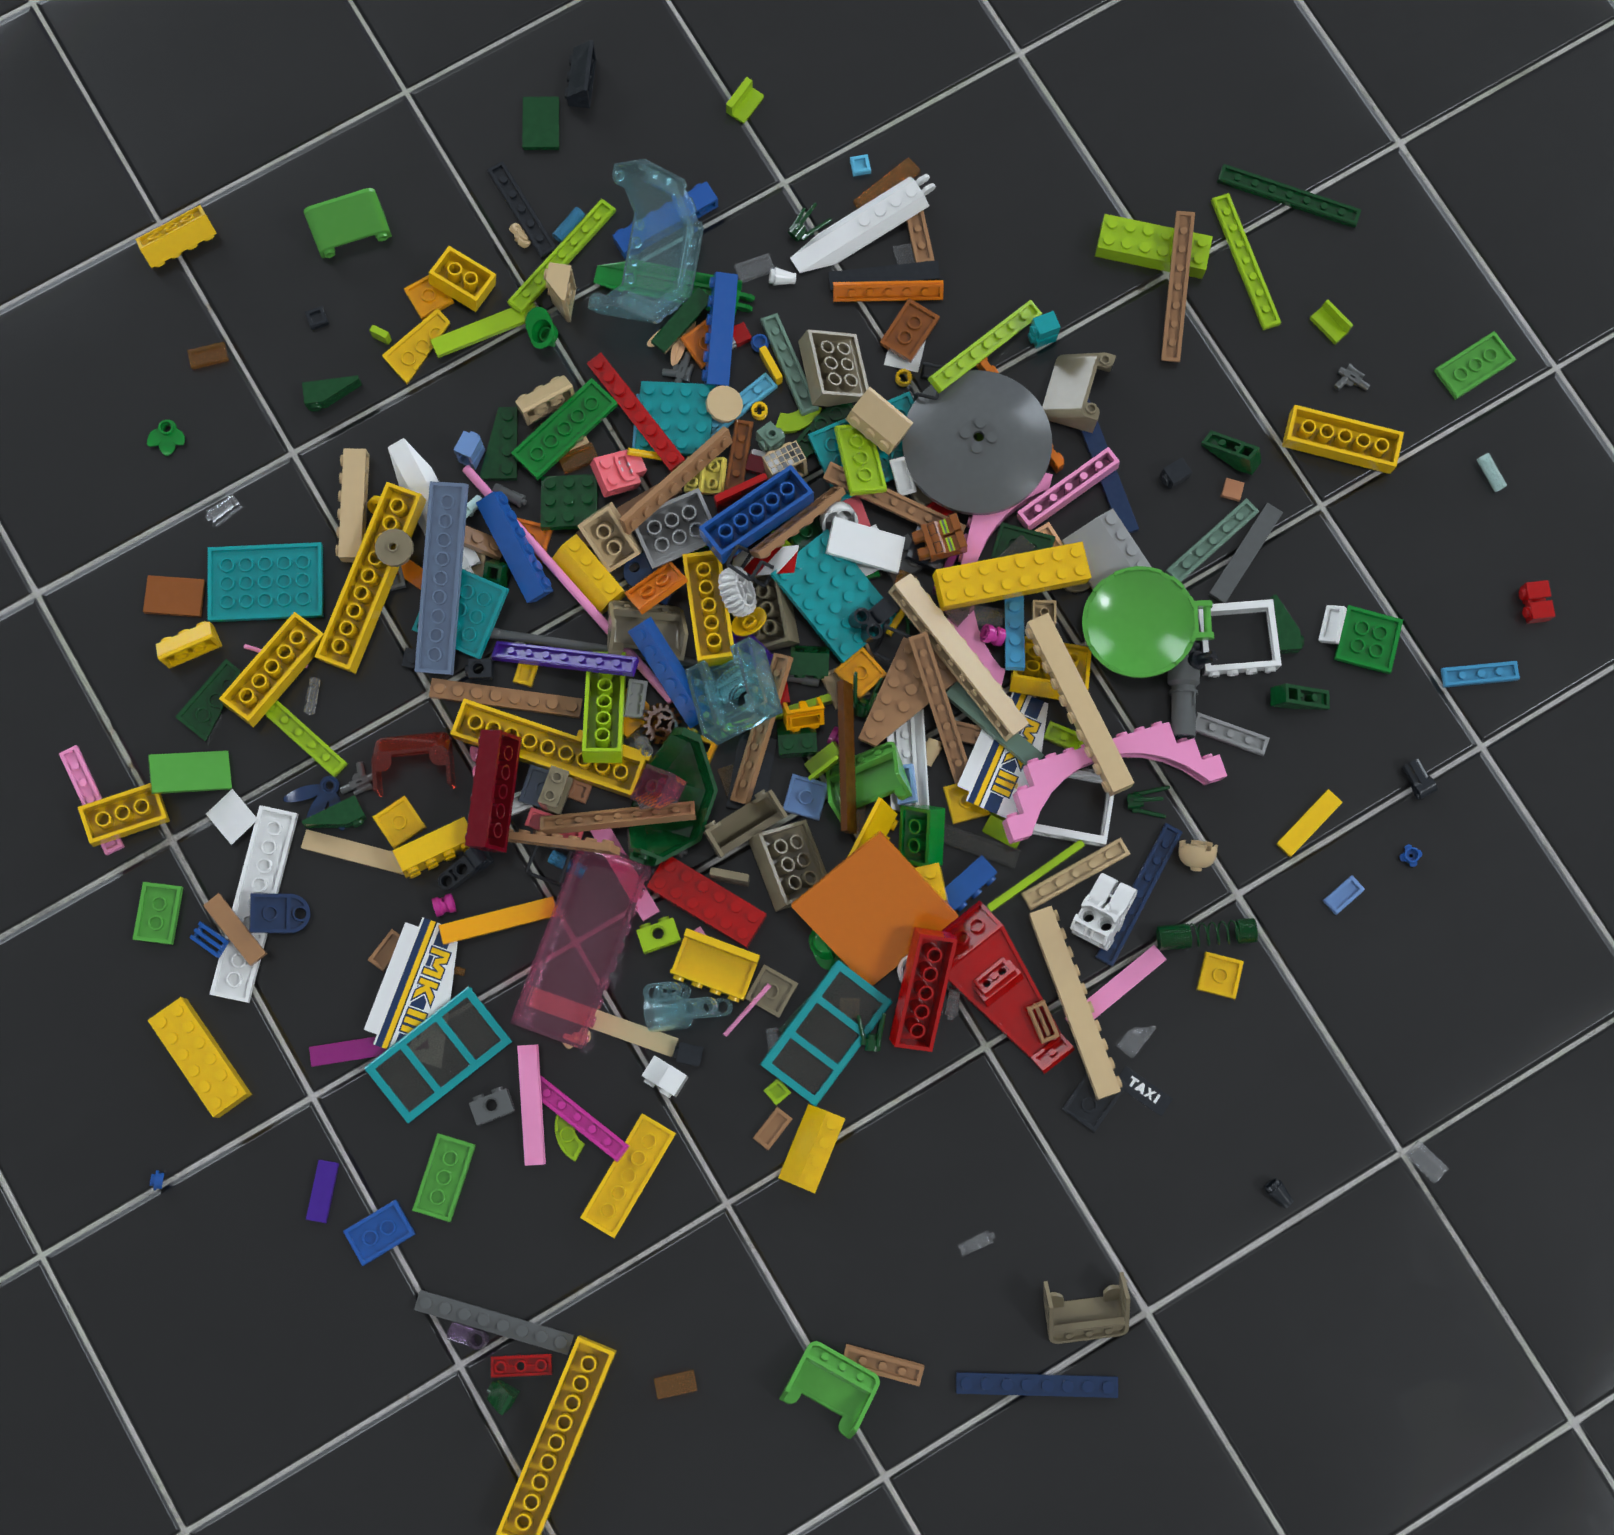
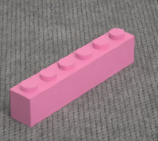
(1068, 489)

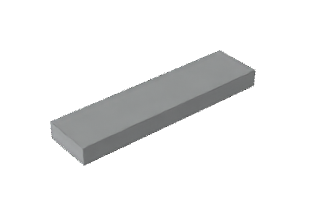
(1231, 734)

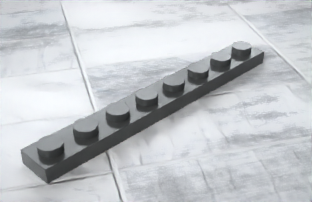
(494, 1322)

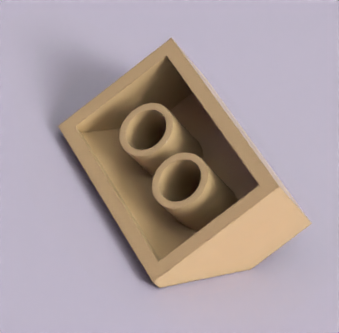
(561, 288)
(544, 399)
(879, 421)
(608, 539)

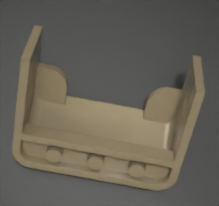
(744, 823)
(1088, 1317)

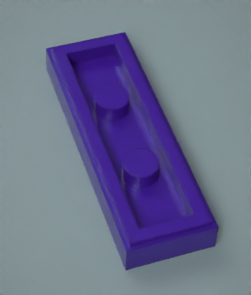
(322, 1191)

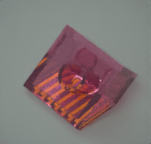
(658, 787)

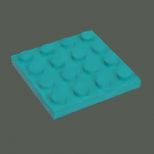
(679, 413)
(478, 612)

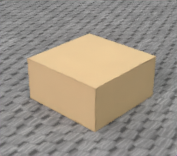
(1041, 607)

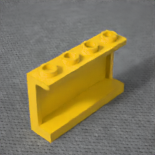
(714, 965)

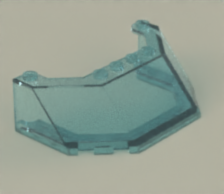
(660, 248)

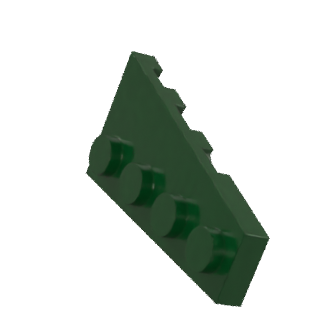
(827, 417)
(498, 461)
(205, 707)

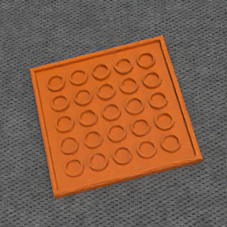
(871, 908)

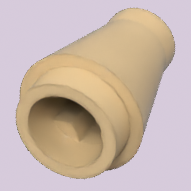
(933, 748)

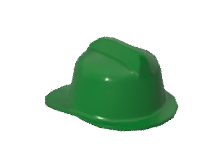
(541, 328)
(823, 953)

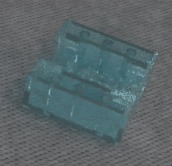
(718, 690)

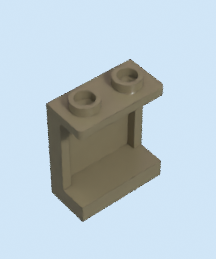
(555, 790)

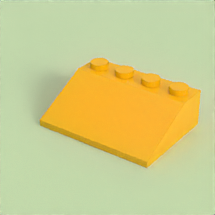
(1037, 682)
(881, 819)

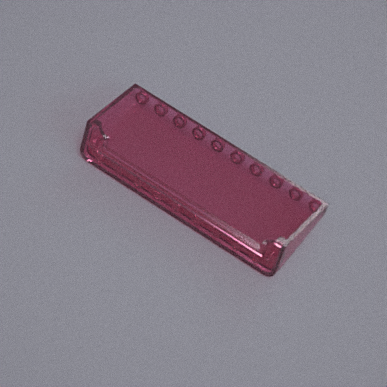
(580, 947)

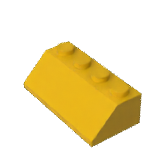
(176, 236)
(588, 573)
(811, 1148)

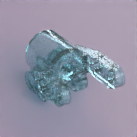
(677, 1012)

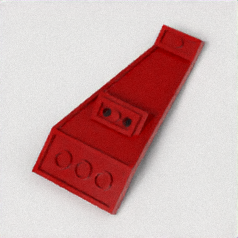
(979, 959)

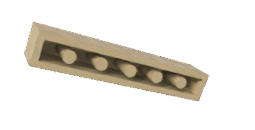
(353, 502)

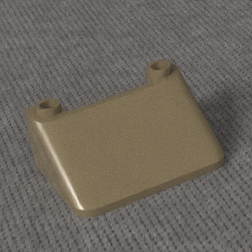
(1071, 387)
(625, 616)

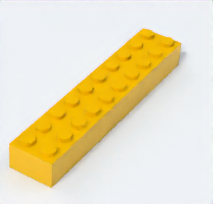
(368, 582)
(548, 747)
(557, 1439)

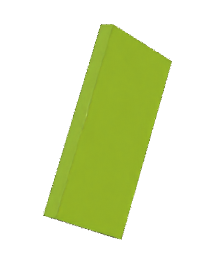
(859, 461)

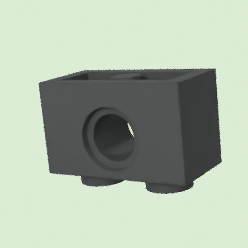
(504, 1106)

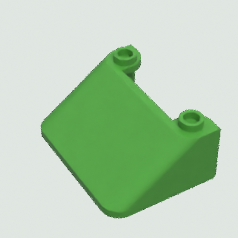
(346, 220)
(877, 774)
(833, 1383)

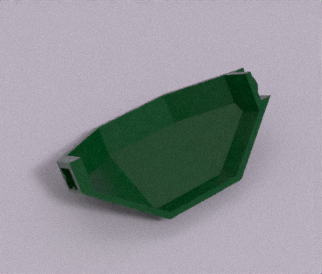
(685, 757)

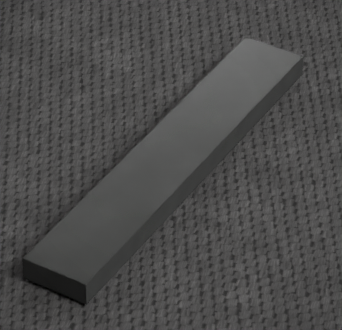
(1245, 553)

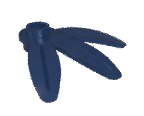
(323, 794)

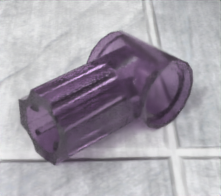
(465, 1335)

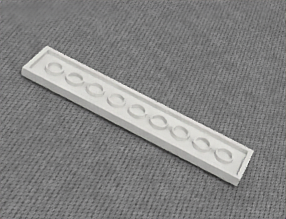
(260, 874)

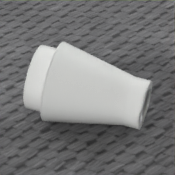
(781, 277)

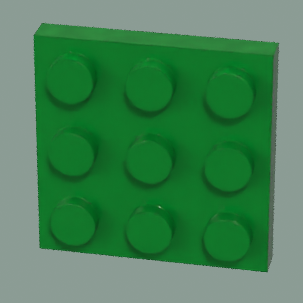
(1369, 639)

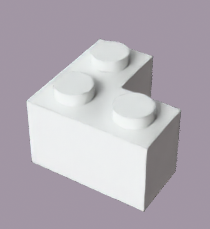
(665, 1077)

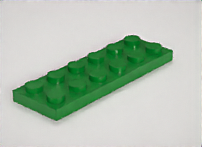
(564, 429)

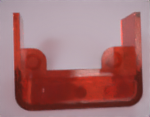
(435, 744)

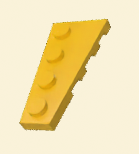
(414, 347)

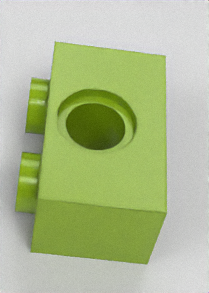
(669, 938)

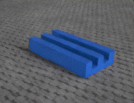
(198, 932)

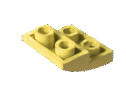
(710, 479)

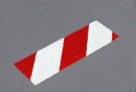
(781, 558)

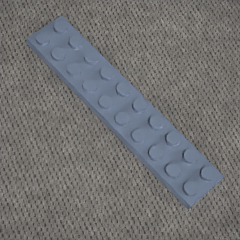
(441, 578)

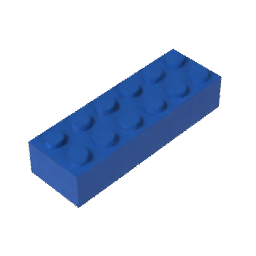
(757, 513)

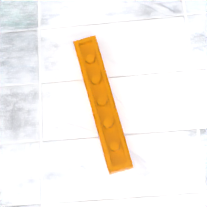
(496, 920)

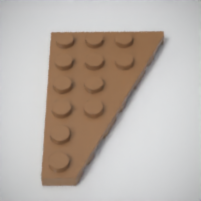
(900, 695)

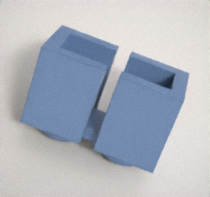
(469, 449)

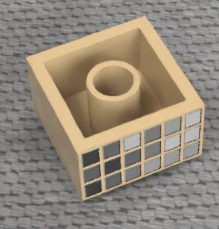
(781, 458)

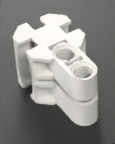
(1097, 905)

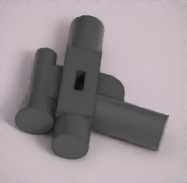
(680, 371)
(1351, 377)
(360, 781)

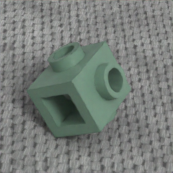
(770, 437)

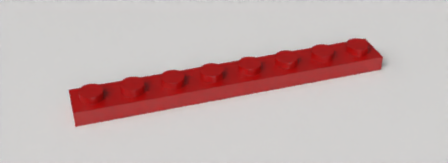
(636, 412)

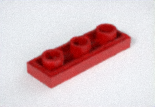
(508, 1365)

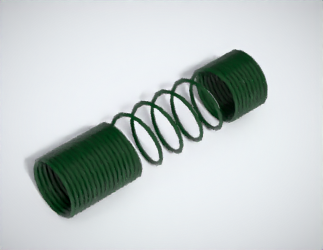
(1180, 935)

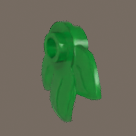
(166, 440)

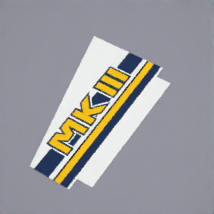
(992, 761)
(414, 983)

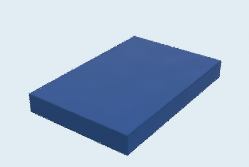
(379, 1232)

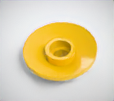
(749, 624)

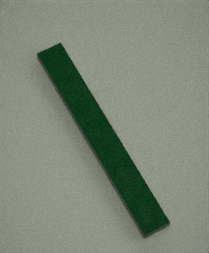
(1289, 196)

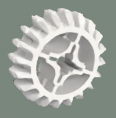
(737, 592)

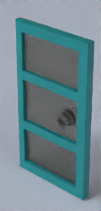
(826, 1033)
(438, 1054)

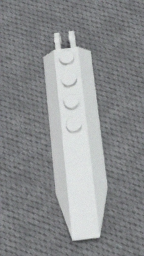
(864, 225)
(415, 475)
(912, 749)

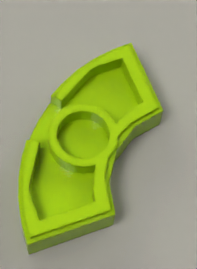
(794, 421)
(568, 1139)

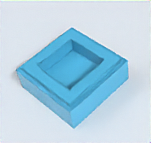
(860, 165)

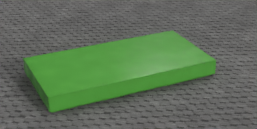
(1474, 365)
(189, 772)
(444, 1177)

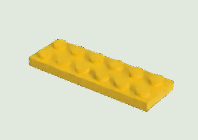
(628, 1176)

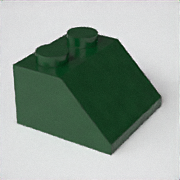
(809, 661)
(796, 743)

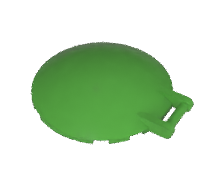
(1143, 622)

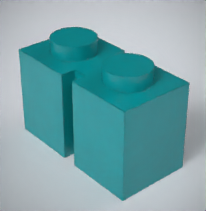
(1044, 329)

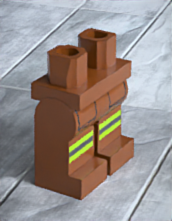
(941, 539)

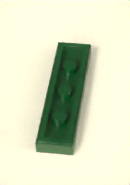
(681, 321)

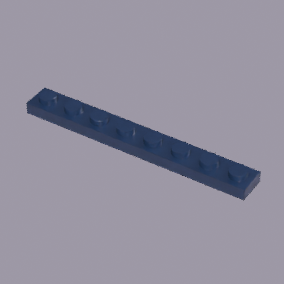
(1036, 1385)

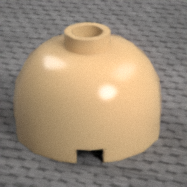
(1197, 854)

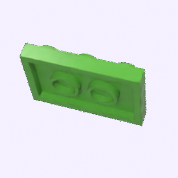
(158, 913)

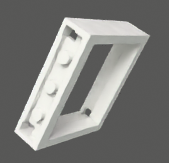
(1249, 667)
(1070, 835)

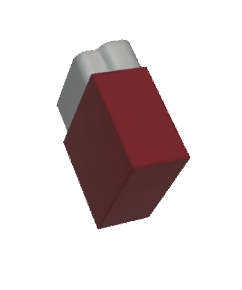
(755, 462)

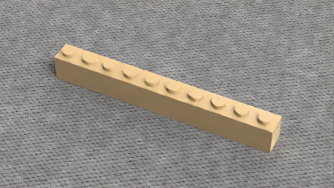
(958, 657)
(1079, 704)
(1074, 1002)

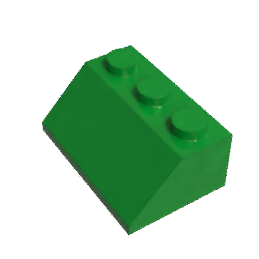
(922, 834)

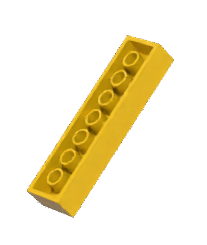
(1011, 576)

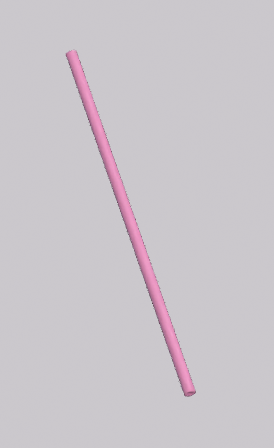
(572, 588)

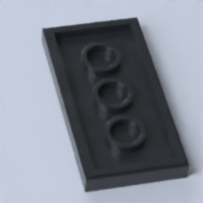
(764, 774)

